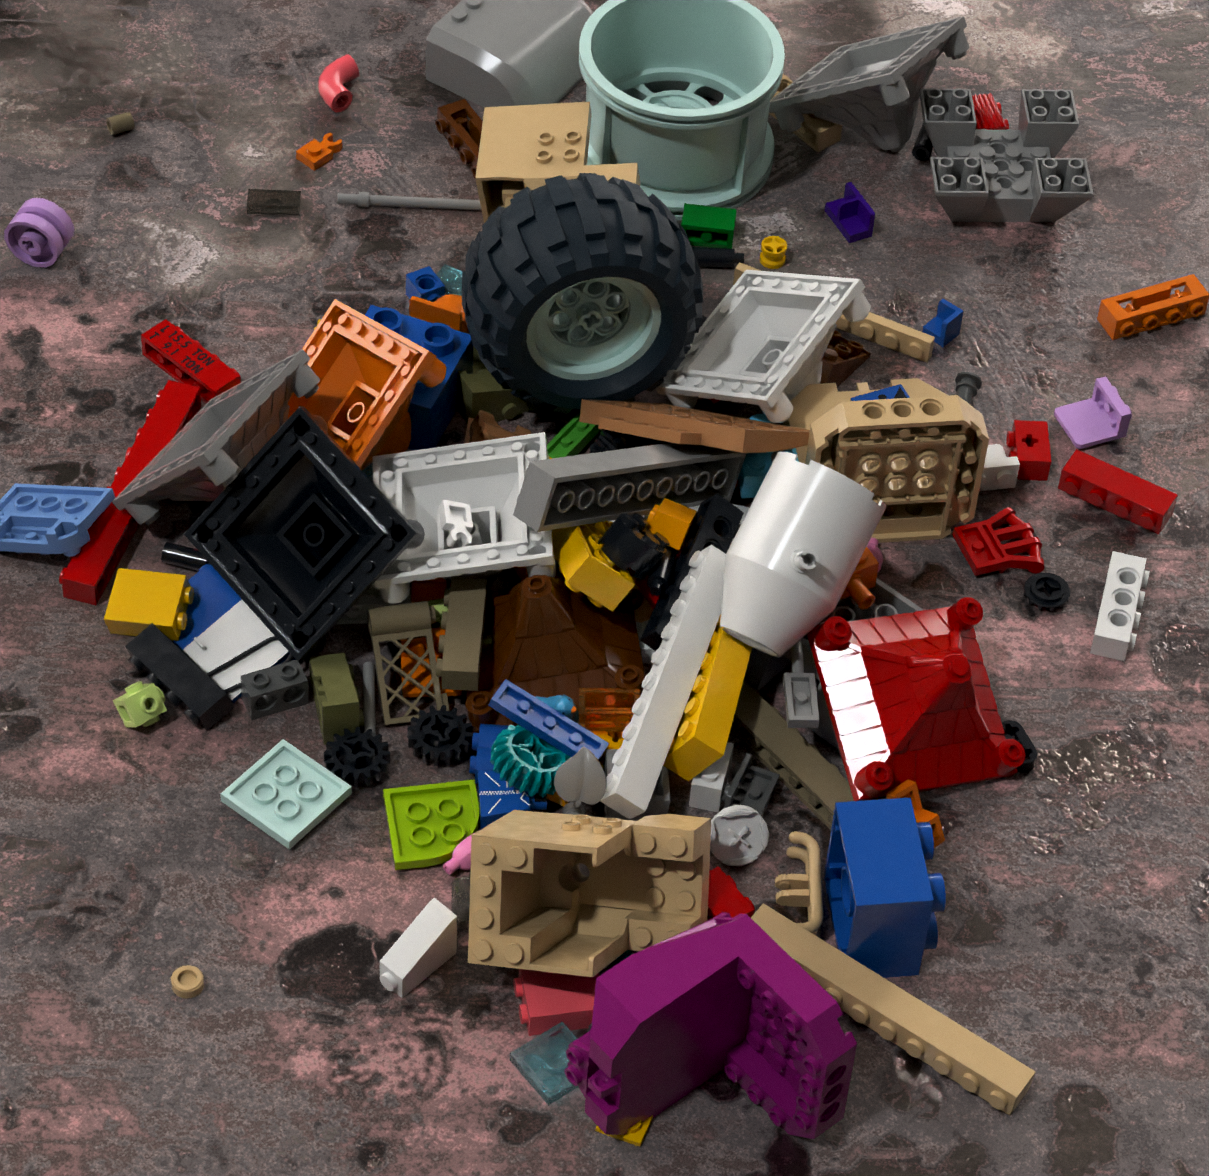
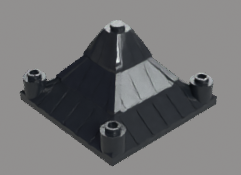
(302, 534)

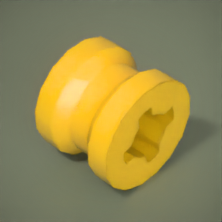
(773, 252)

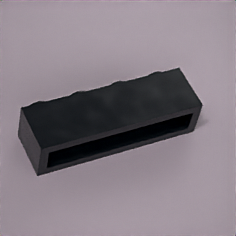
(179, 677)

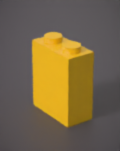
(148, 598)

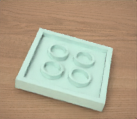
(286, 794)

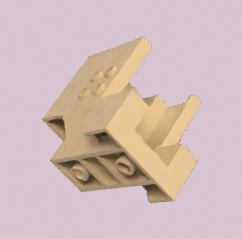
(533, 144)
(545, 916)

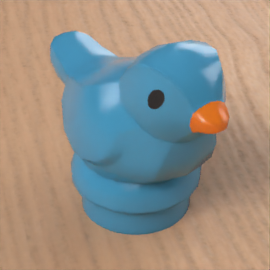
(563, 705)

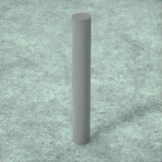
(369, 697)

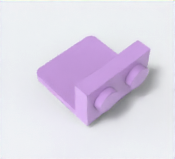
(1097, 418)

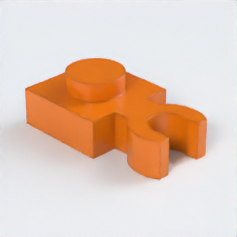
(318, 153)

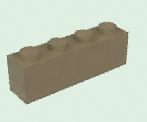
(463, 633)

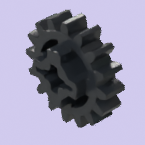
(440, 735)
(357, 756)

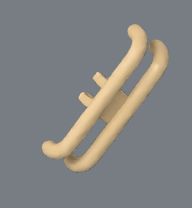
(803, 889)

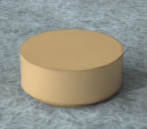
(187, 981)

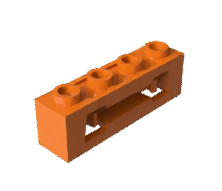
(1153, 307)

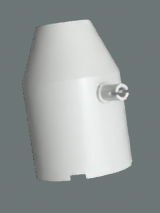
(794, 553)

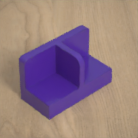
(852, 215)

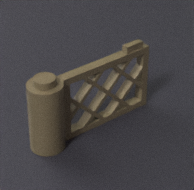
(398, 624)

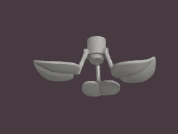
(580, 781)

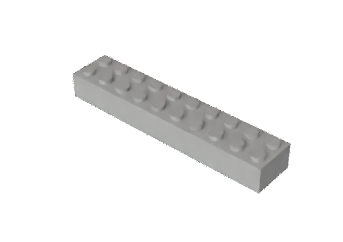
(628, 480)

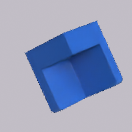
(945, 324)

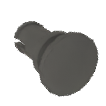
(967, 385)

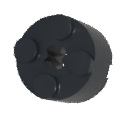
(633, 544)

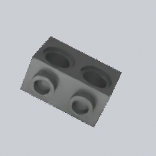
(274, 689)

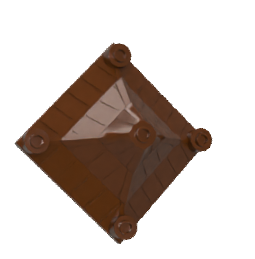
(553, 645)

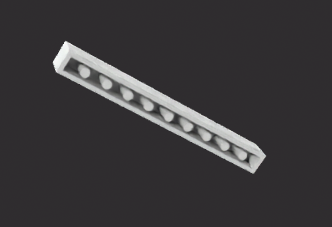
(667, 686)

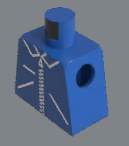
(498, 799)

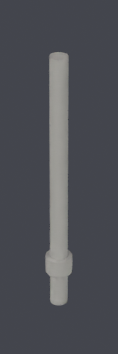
(363, 200)

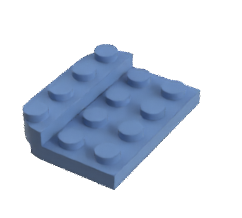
(50, 517)

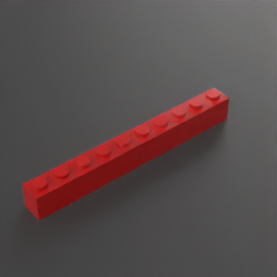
(113, 529)

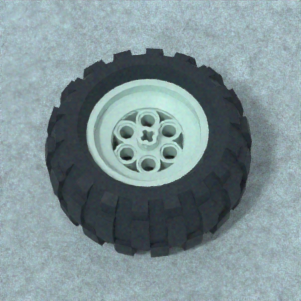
(581, 292)

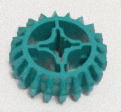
(526, 761)

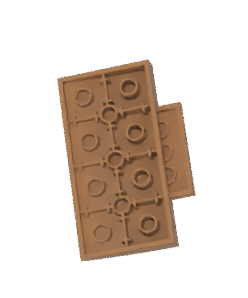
(691, 426)

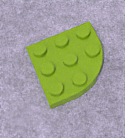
(429, 821)

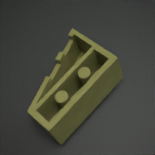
(484, 393)
(335, 695)

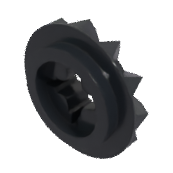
(1053, 584)

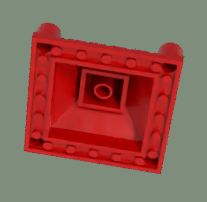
(912, 700)

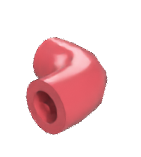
(332, 82)

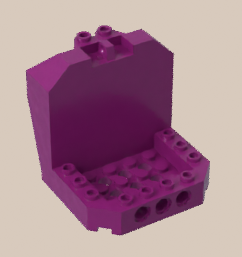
(710, 1005)

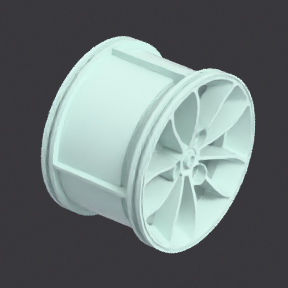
(675, 135)

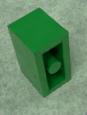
(709, 225)

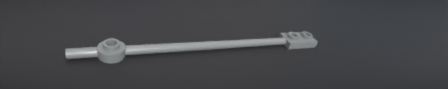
(799, 688)

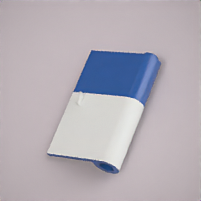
(223, 628)

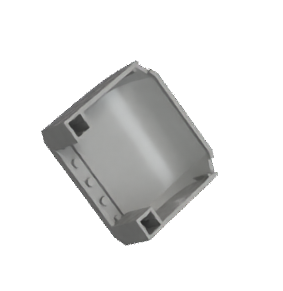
(508, 50)

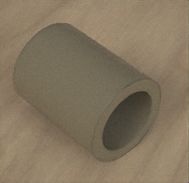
(120, 123)

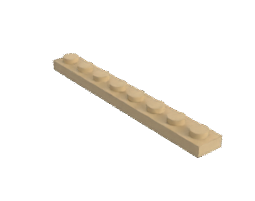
(879, 330)

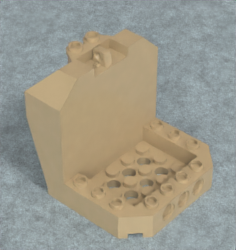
(910, 452)

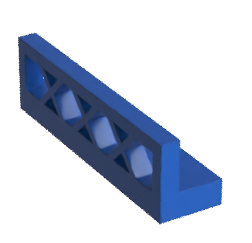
(545, 721)

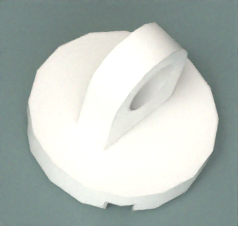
(738, 835)

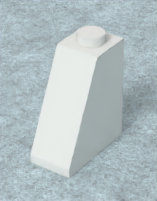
(420, 949)

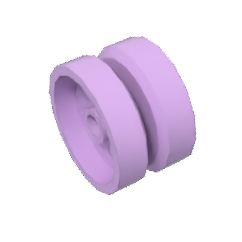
(39, 232)

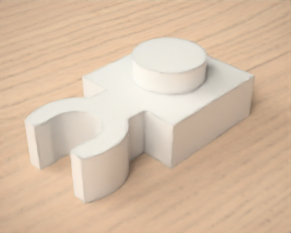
(458, 520)

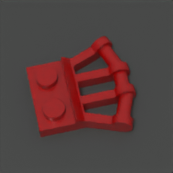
(983, 545)

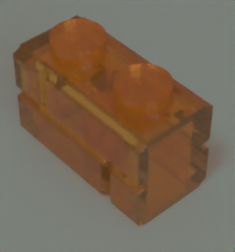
(606, 708)

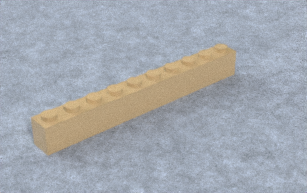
(902, 1017)

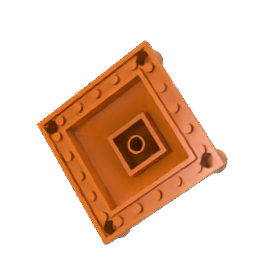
(365, 382)

